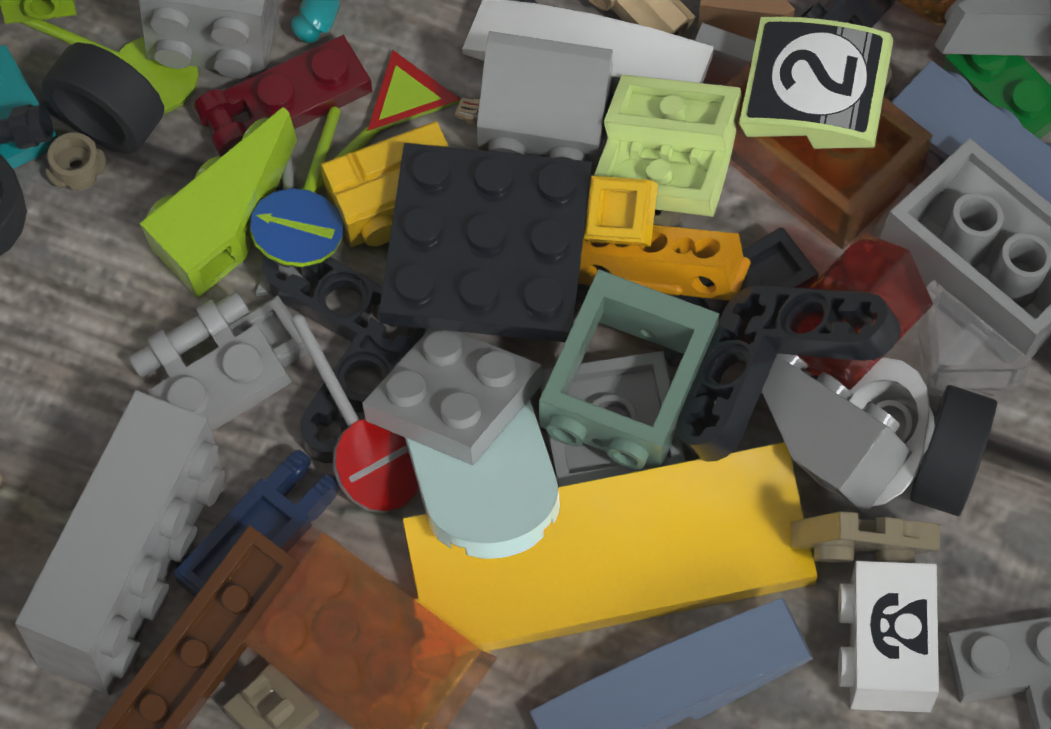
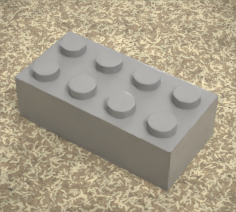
(122, 544)

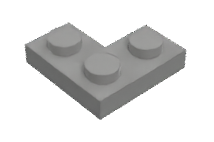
(1005, 663)

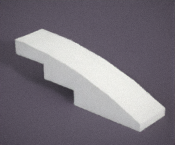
(635, 47)

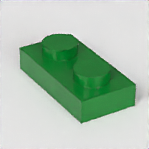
(1009, 84)

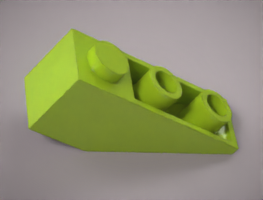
(207, 223)

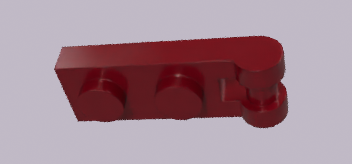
(302, 85)

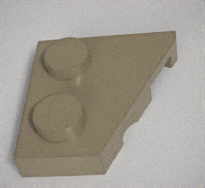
(842, 533)

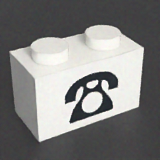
(891, 636)

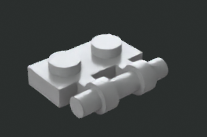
(223, 381)

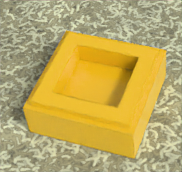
(621, 211)

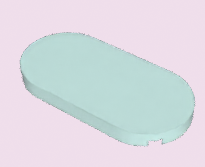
(498, 501)

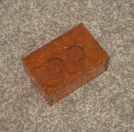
(835, 187)
(367, 644)

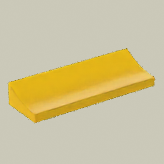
(627, 552)

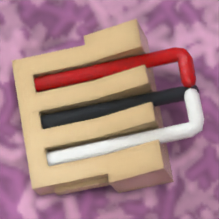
(468, 110)

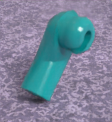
(314, 18)

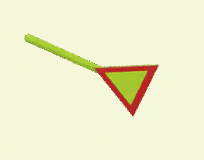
(402, 97)

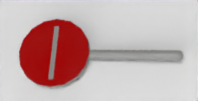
(367, 459)

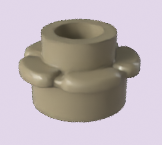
(72, 148)

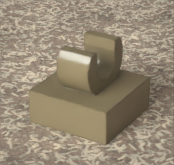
(271, 703)

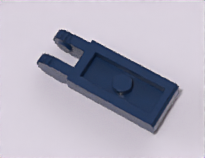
(267, 512)

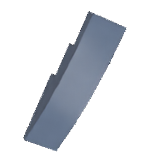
(685, 676)

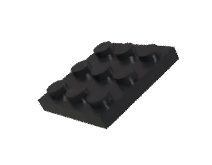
(486, 243)

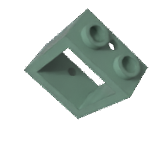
(650, 317)

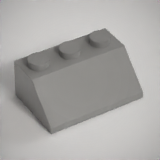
(983, 242)

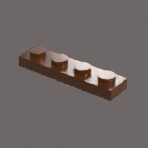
(204, 638)

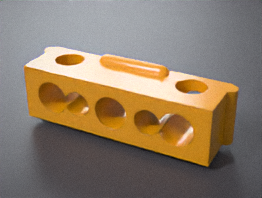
(673, 262)

